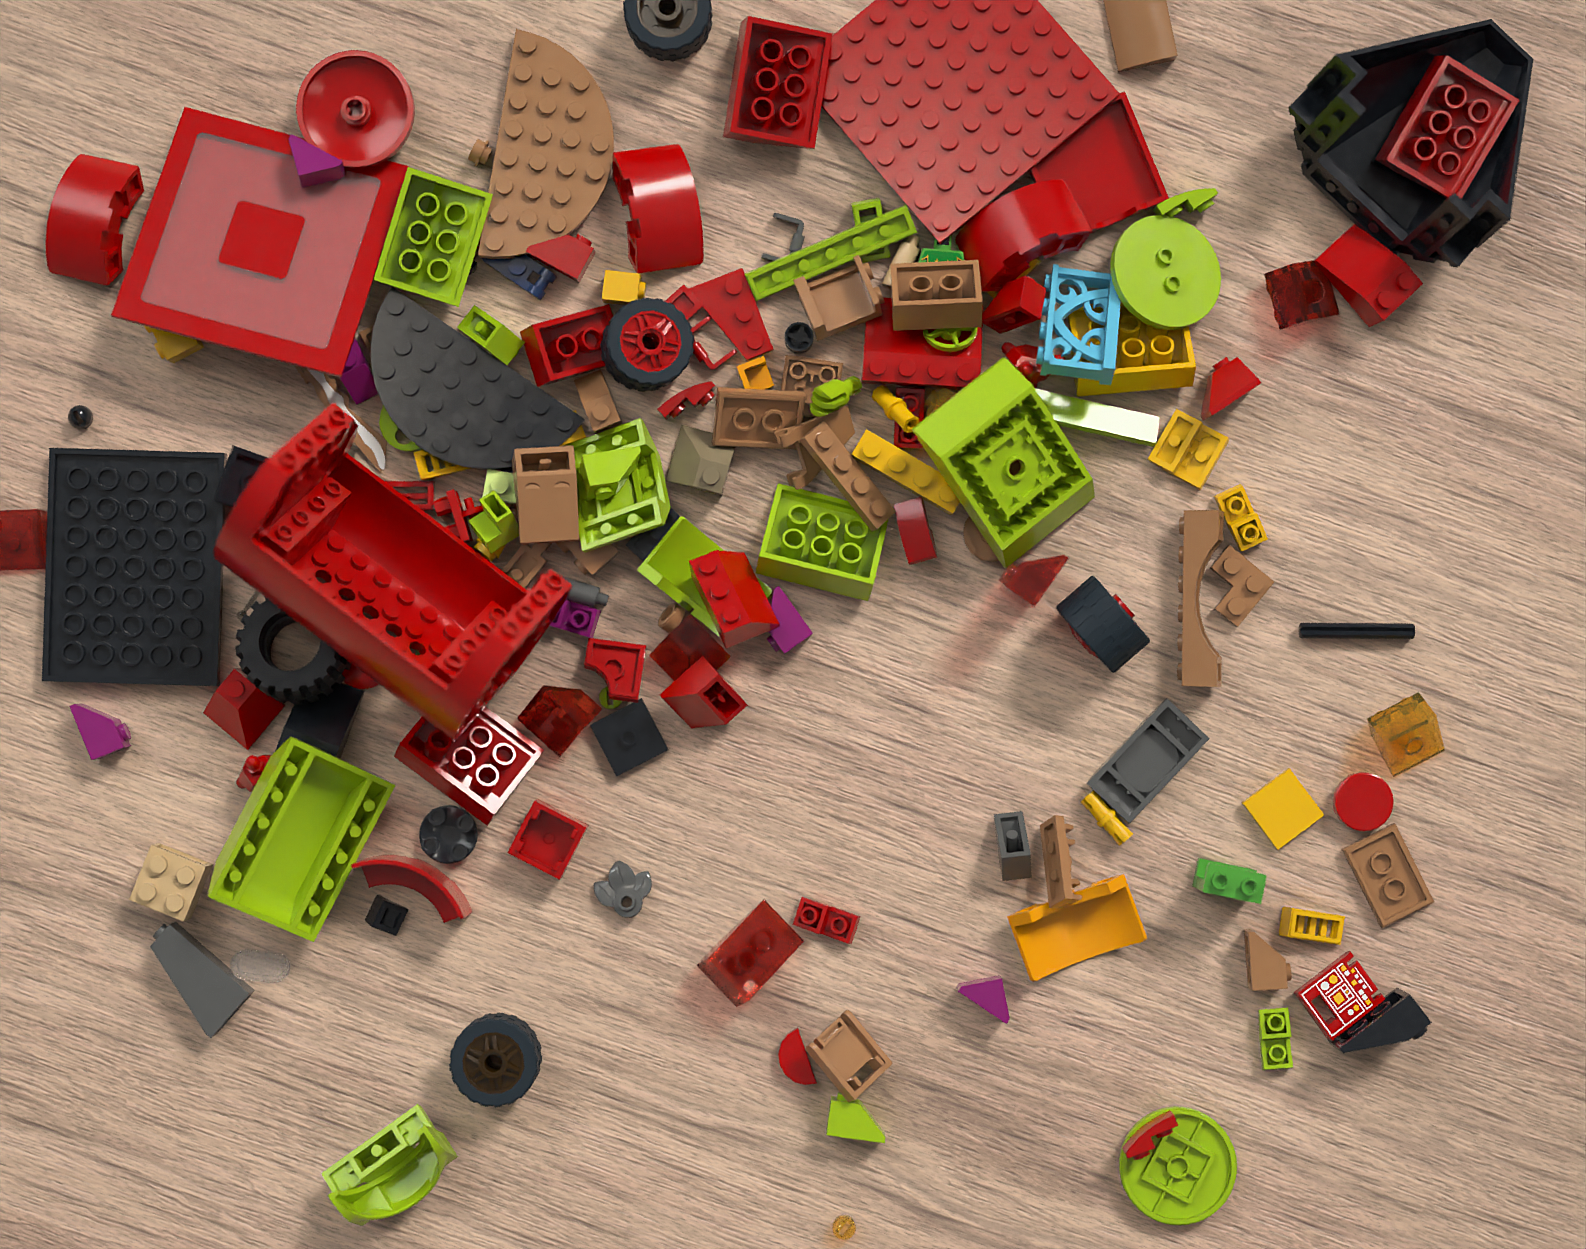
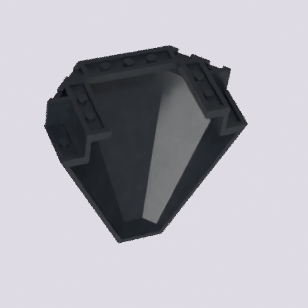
(1355, 106)

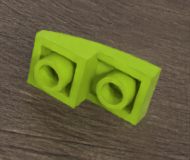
(1196, 199)
(1275, 1039)

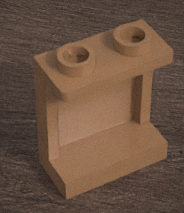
(840, 299)

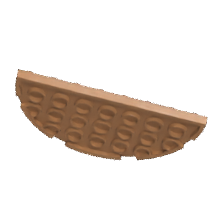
(548, 151)

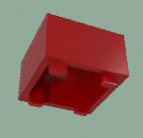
(548, 839)

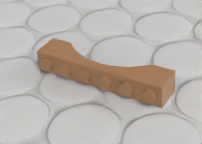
(1202, 536)

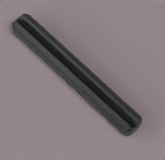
(1357, 630)

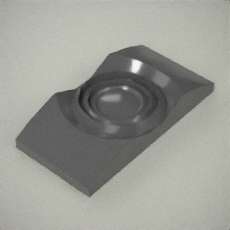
(1147, 760)

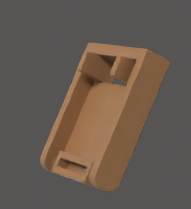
(843, 1051)

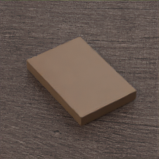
(754, 415)
(1387, 875)

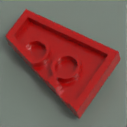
(735, 312)

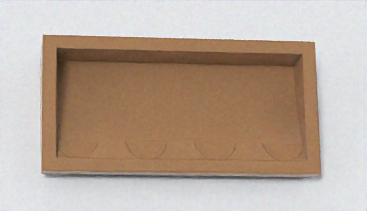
(1140, 33)

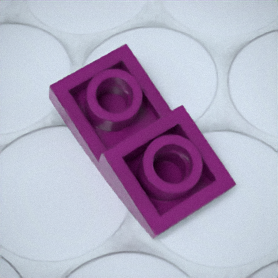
(577, 619)

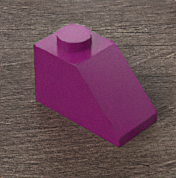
(792, 626)
(100, 731)

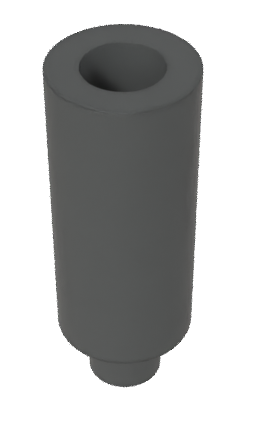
(586, 593)

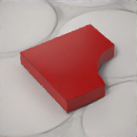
(619, 666)

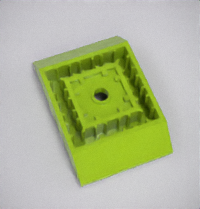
(977, 440)

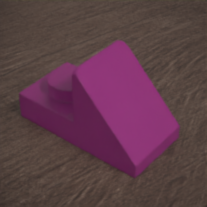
(358, 376)

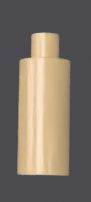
(906, 253)

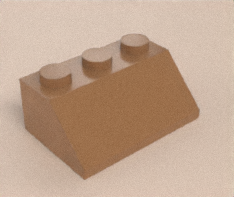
(936, 295)

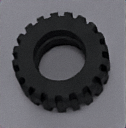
(282, 685)

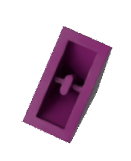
(314, 164)
(987, 994)

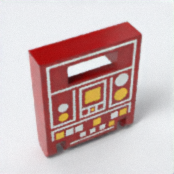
(1344, 991)

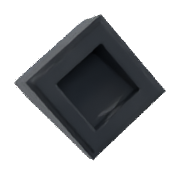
(386, 915)

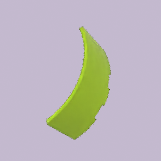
(670, 568)

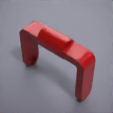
(700, 352)

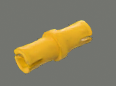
(895, 408)
(1106, 817)

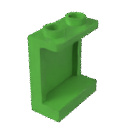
(1229, 880)

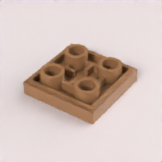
(806, 374)

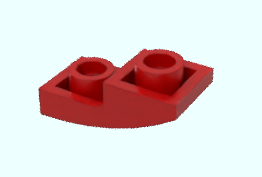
(696, 395)
(914, 400)
(915, 531)
(826, 920)
(1141, 1141)

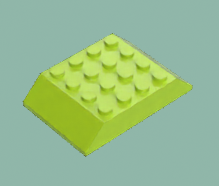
(298, 838)

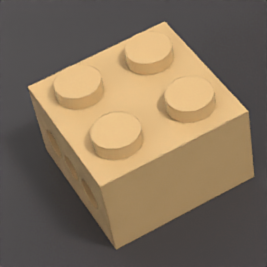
(171, 882)

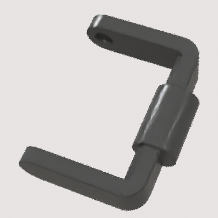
(797, 240)

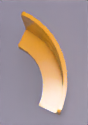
(1077, 931)

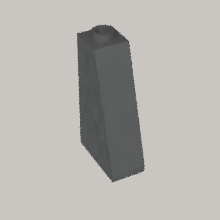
(200, 977)

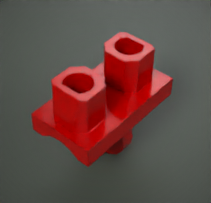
(452, 504)

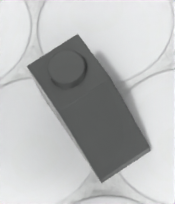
(1012, 846)

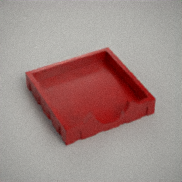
(1106, 167)

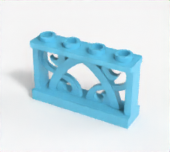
(1102, 355)

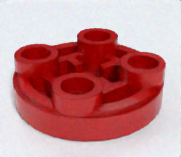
(1363, 801)

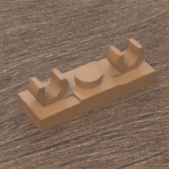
(1058, 862)

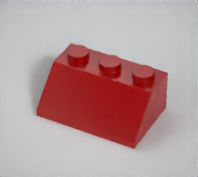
(732, 596)

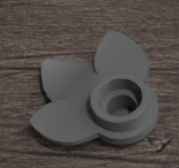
(623, 885)

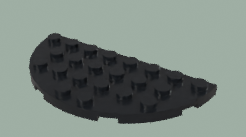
(455, 394)

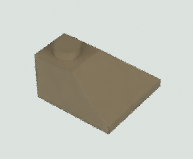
(700, 463)

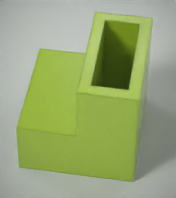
(495, 524)

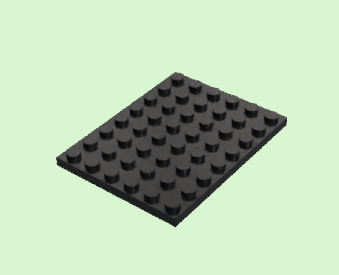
(133, 567)

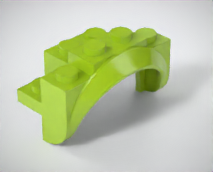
(393, 1168)

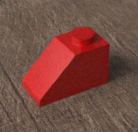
(565, 254)
(1015, 305)

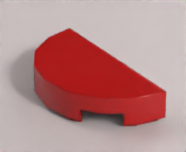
(794, 1059)

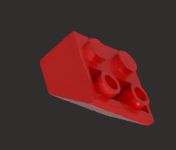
(703, 696)

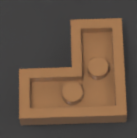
(1247, 585)

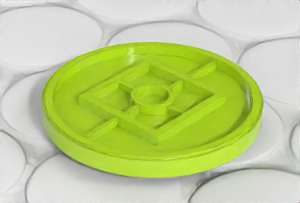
(1165, 272)
(1185, 1173)

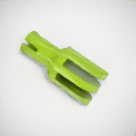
(833, 395)

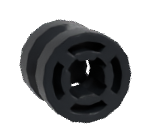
(800, 333)

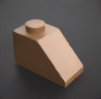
(598, 402)
(1264, 965)

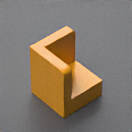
(755, 374)

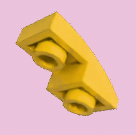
(1240, 517)

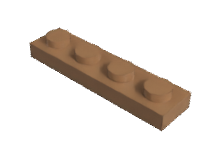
(847, 476)

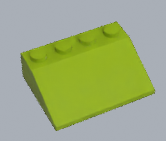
(433, 237)
(820, 544)

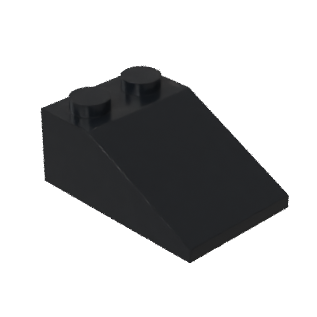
(326, 721)
(1390, 1022)

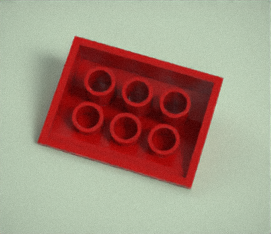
(777, 84)
(1447, 128)
(910, 361)
(476, 768)

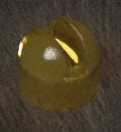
(839, 1223)

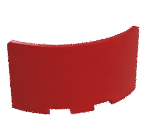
(662, 208)
(87, 218)
(1021, 228)
(420, 877)

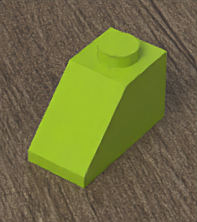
(491, 335)
(607, 471)
(852, 1121)

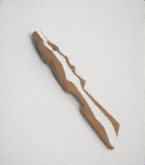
(367, 439)

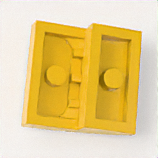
(1188, 449)

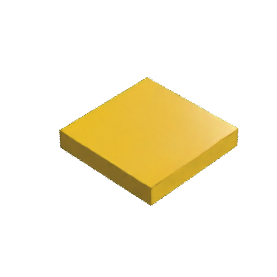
(1283, 808)

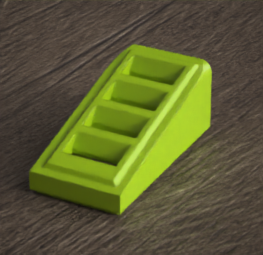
(866, 205)

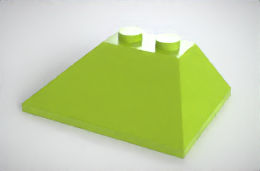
(638, 504)

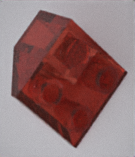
(687, 645)
(559, 716)

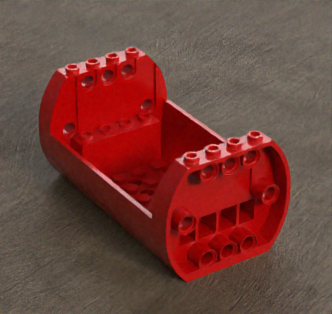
(334, 519)

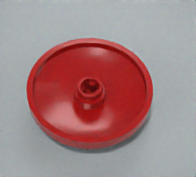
(356, 108)

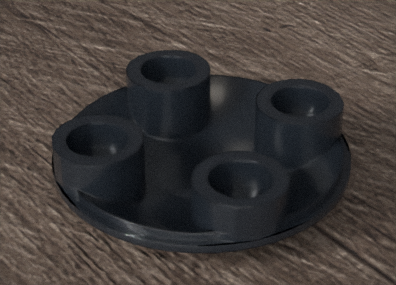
(448, 834)

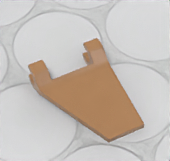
(840, 424)

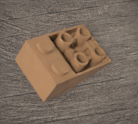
(546, 494)

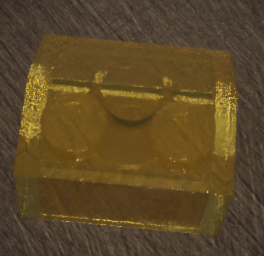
(1406, 734)

